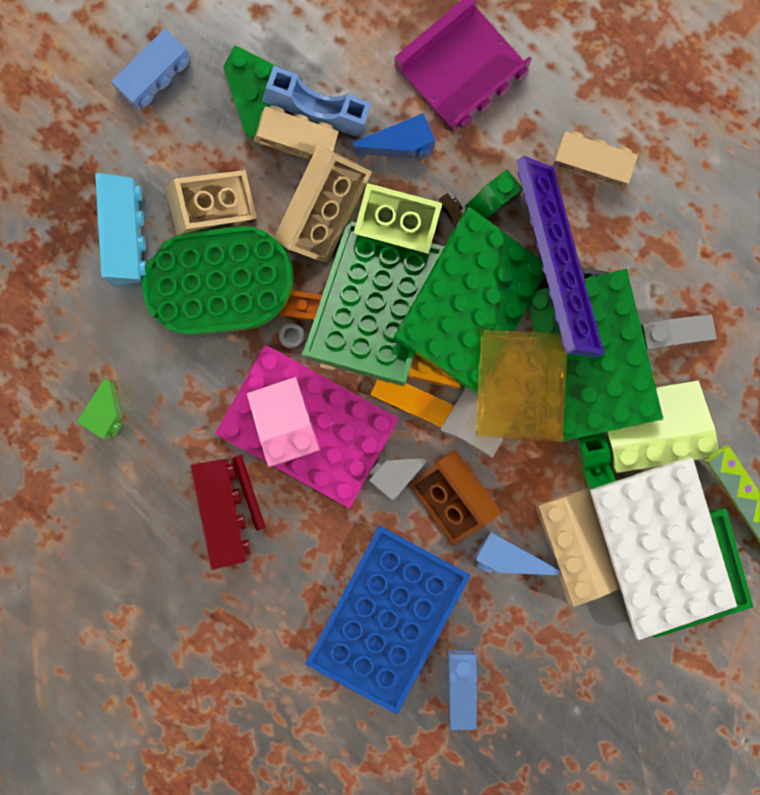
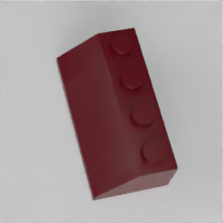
(220, 513)

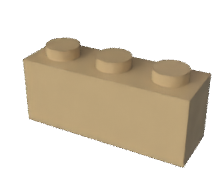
(293, 133)
(595, 160)

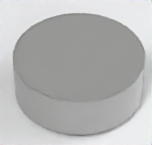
(292, 336)

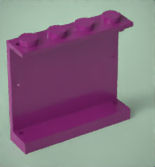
(461, 64)

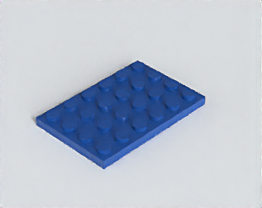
(388, 619)

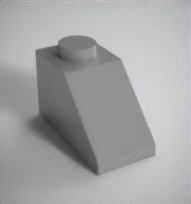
(395, 475)

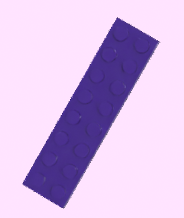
(559, 258)

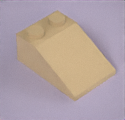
(210, 201)

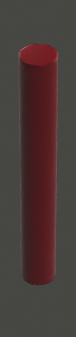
(248, 492)

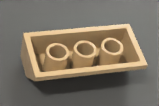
(322, 205)

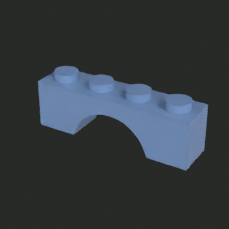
(342, 112)

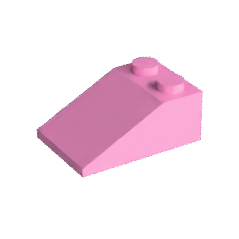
(283, 422)

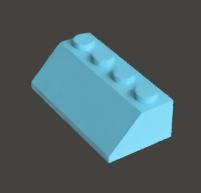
(120, 229)

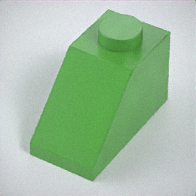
(103, 411)

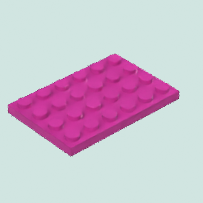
(345, 425)

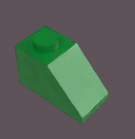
(495, 195)

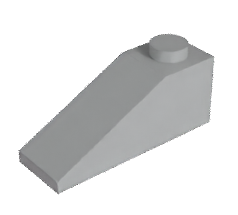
(678, 332)

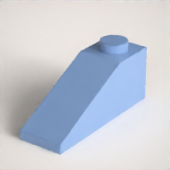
(507, 558)
(462, 689)

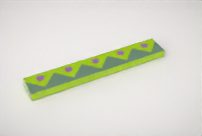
(738, 486)

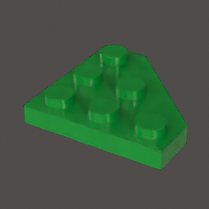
(248, 81)

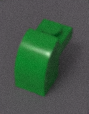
(595, 461)

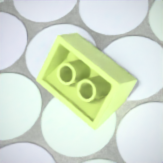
(398, 218)

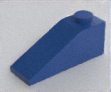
(401, 140)

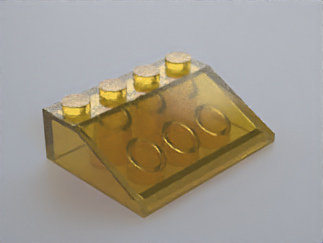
(521, 386)

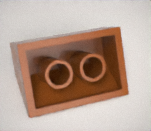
(454, 498)

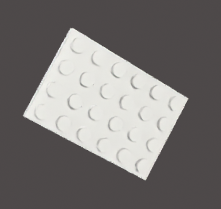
(663, 548)

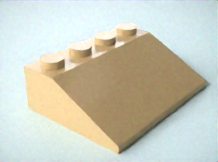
(578, 546)

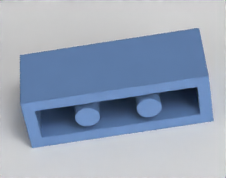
(151, 69)

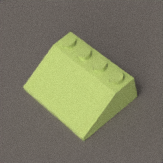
(682, 433)

